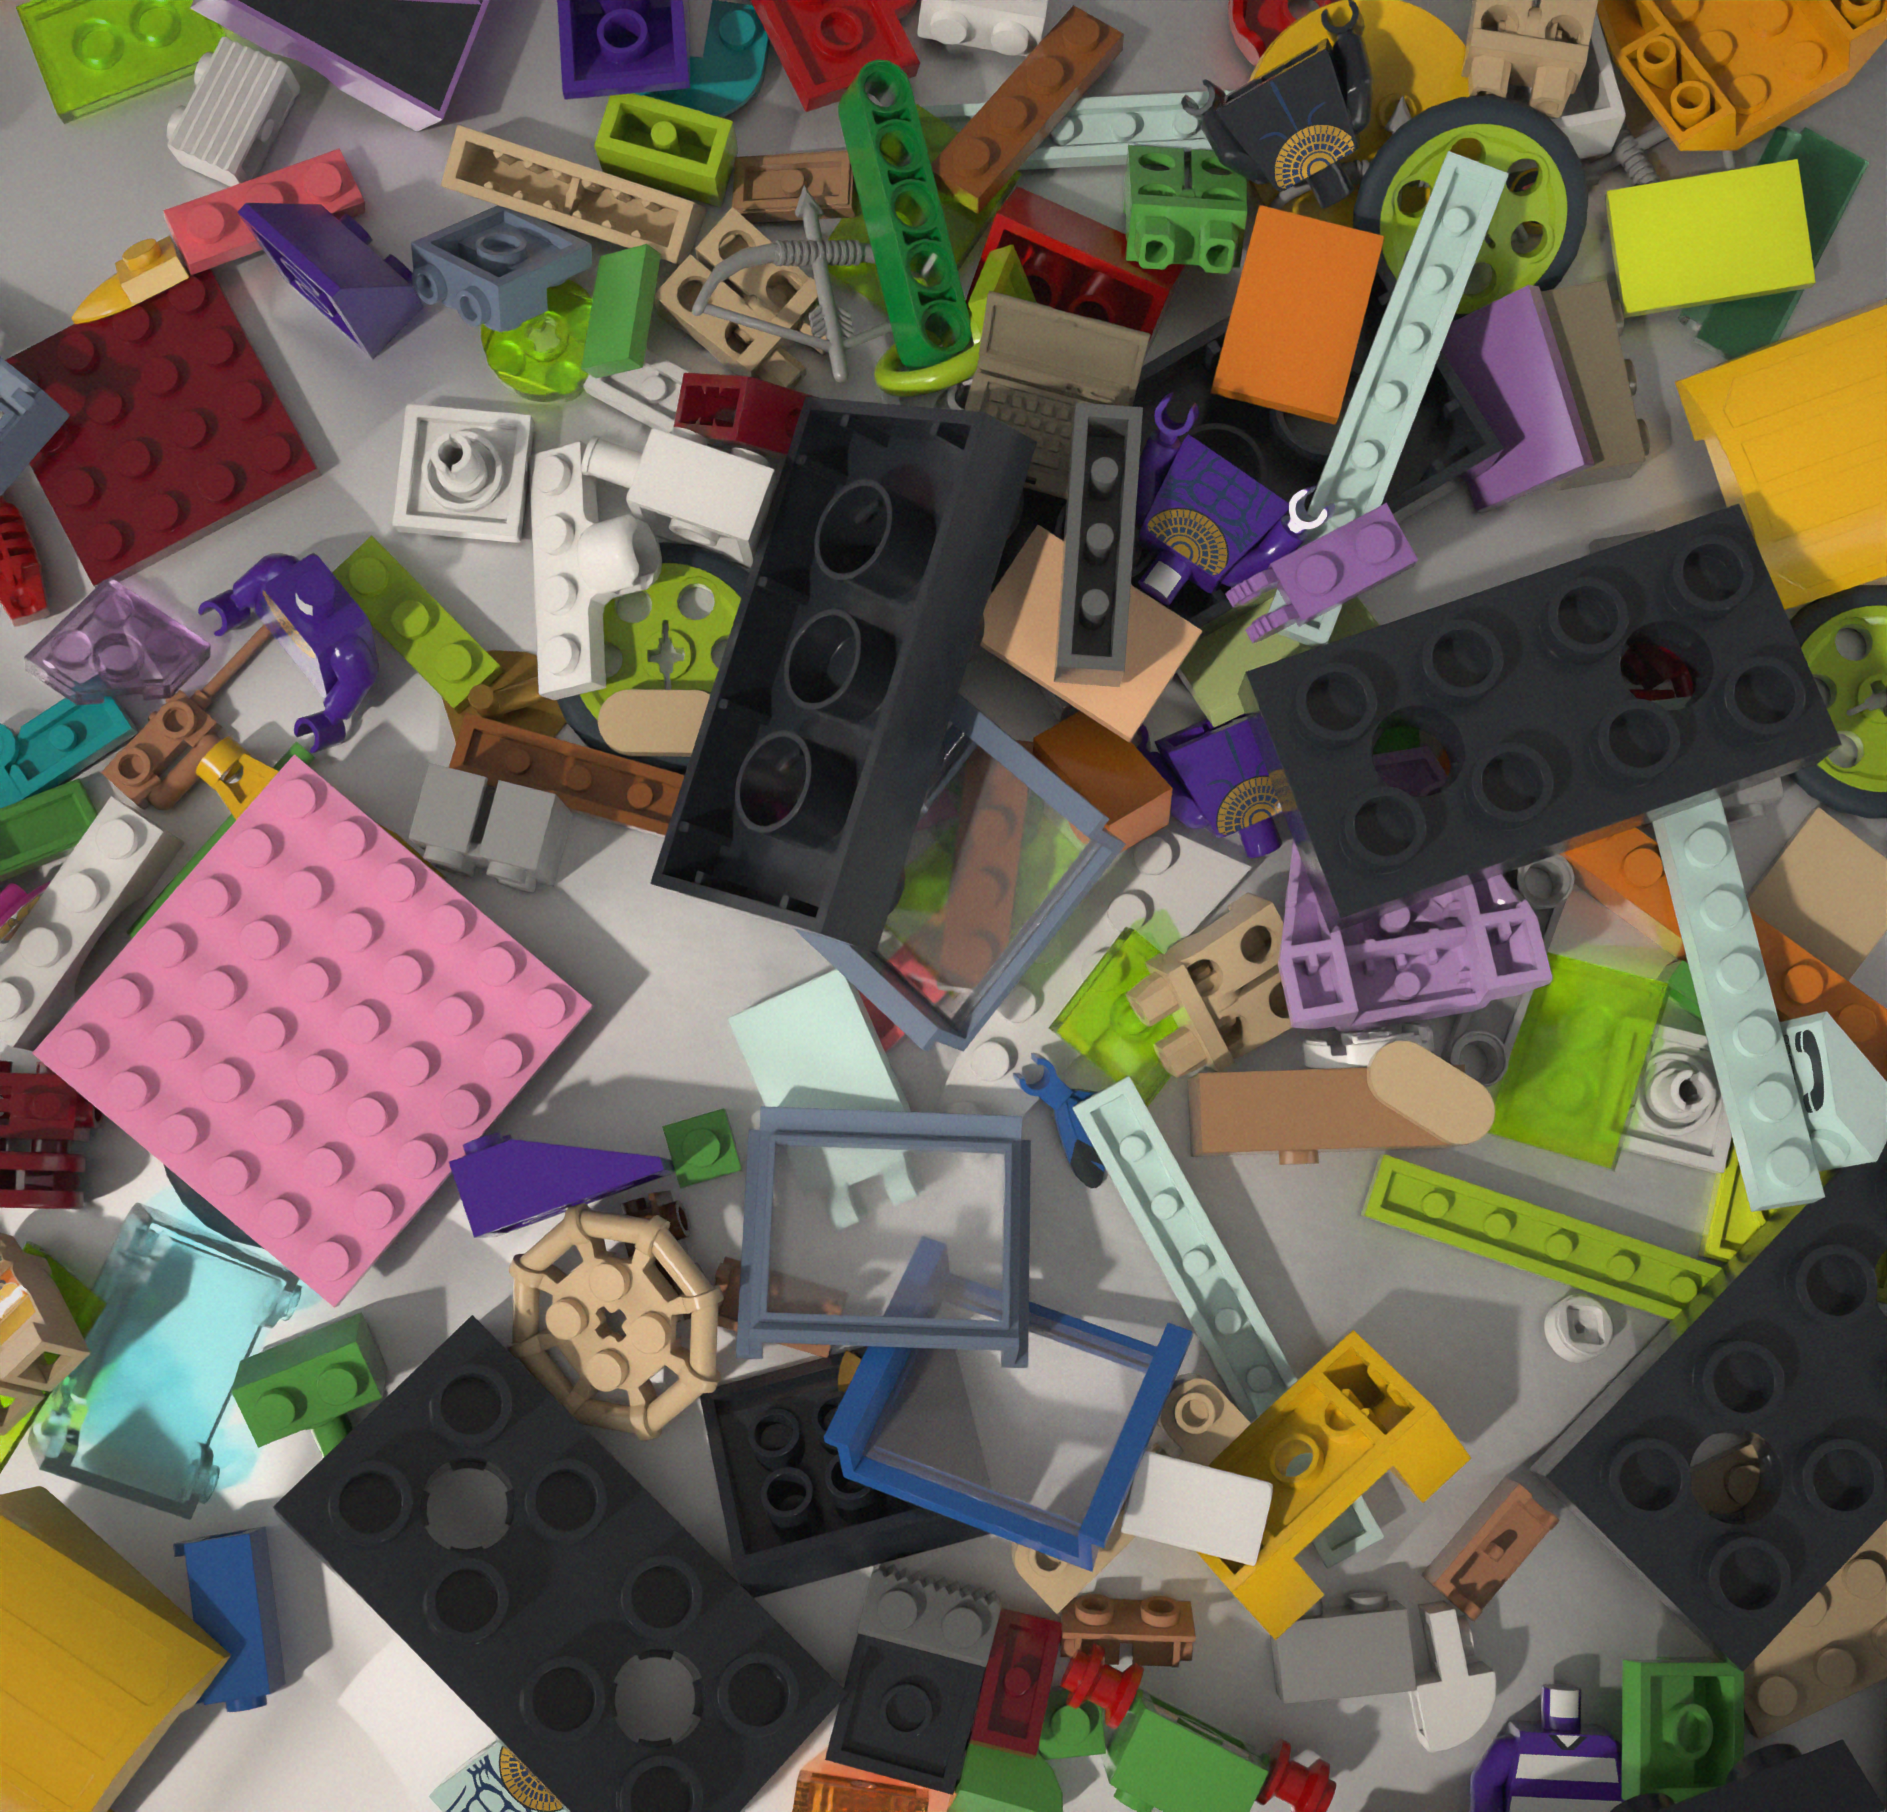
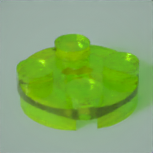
(550, 373)

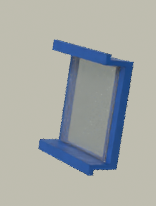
(1012, 1449)

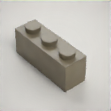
(1600, 379)

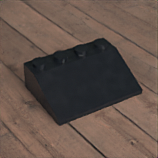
(785, 1488)

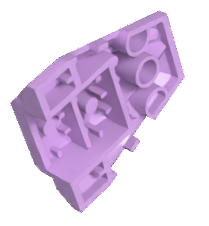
(1415, 961)

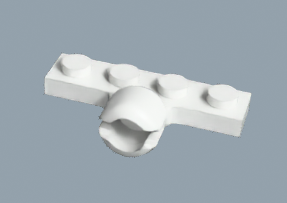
(579, 570)

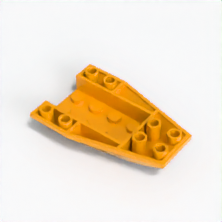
(1737, 67)

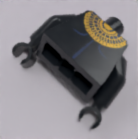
(1297, 115)

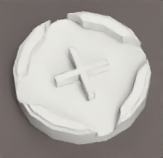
(1356, 1048)

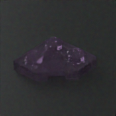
(115, 648)

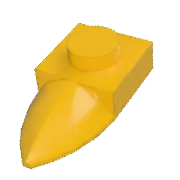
(142, 273)

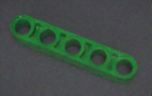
(913, 192)

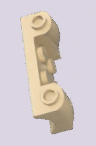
(1201, 1427)

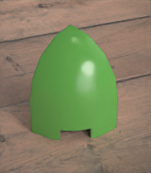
(1005, 1783)

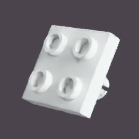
(463, 473)
(1680, 1105)

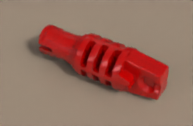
(21, 575)

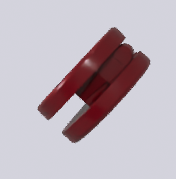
(40, 1180)

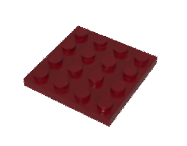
(163, 429)

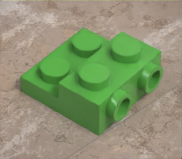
(1680, 1725)

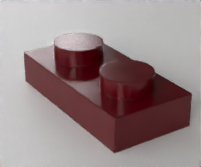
(1016, 1684)

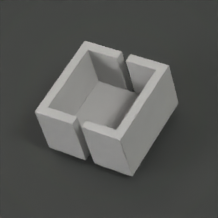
(509, 833)

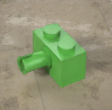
(311, 1384)

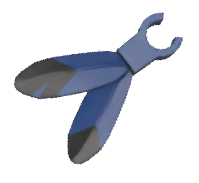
(1075, 1142)

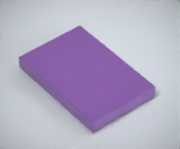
(1522, 389)

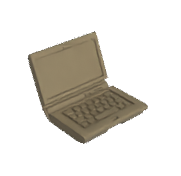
(1040, 365)

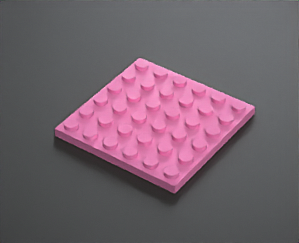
(313, 1030)

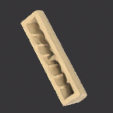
(571, 195)

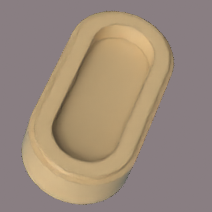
(652, 721)
(1430, 1093)

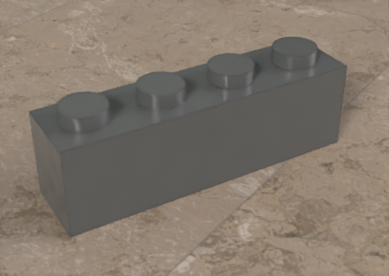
(1098, 545)

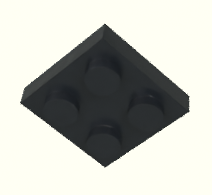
(905, 1713)

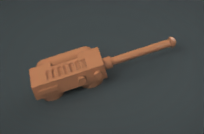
(168, 734)

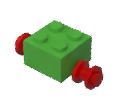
(1179, 1761)

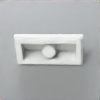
(1197, 1508)

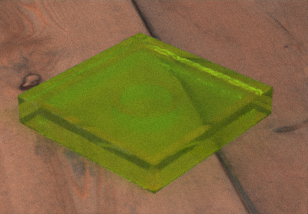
(1104, 1025)

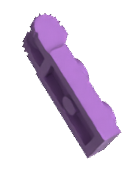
(1328, 572)

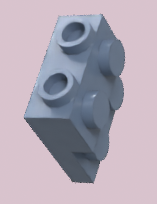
(496, 266)

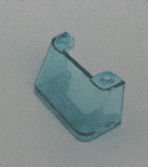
(160, 1362)

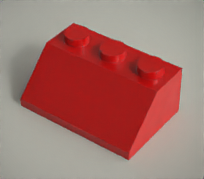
(1080, 264)

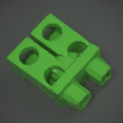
(1179, 223)

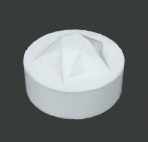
(1579, 1328)

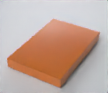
(1297, 314)

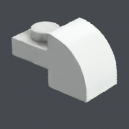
(1453, 1696)

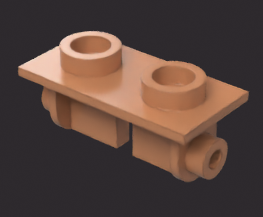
(1156, 1627)

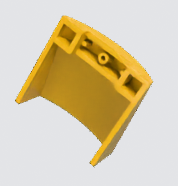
(1804, 450)
(86, 1661)

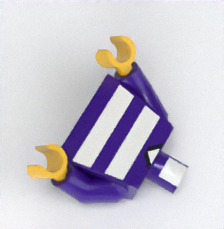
(1550, 1762)

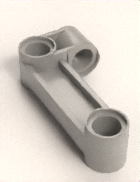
(1499, 1022)

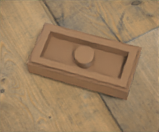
(770, 185)

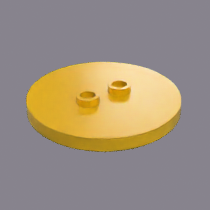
(1409, 58)

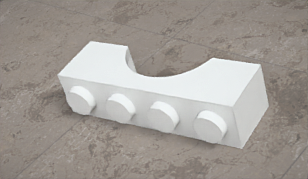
(102, 876)

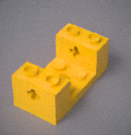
(1358, 1426)

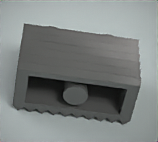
(930, 1614)

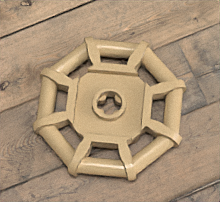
(580, 1327)

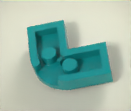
(730, 66)

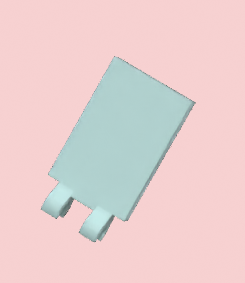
(818, 1049)

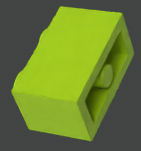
(667, 147)

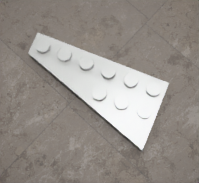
(1155, 887)

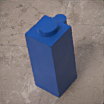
(237, 1608)

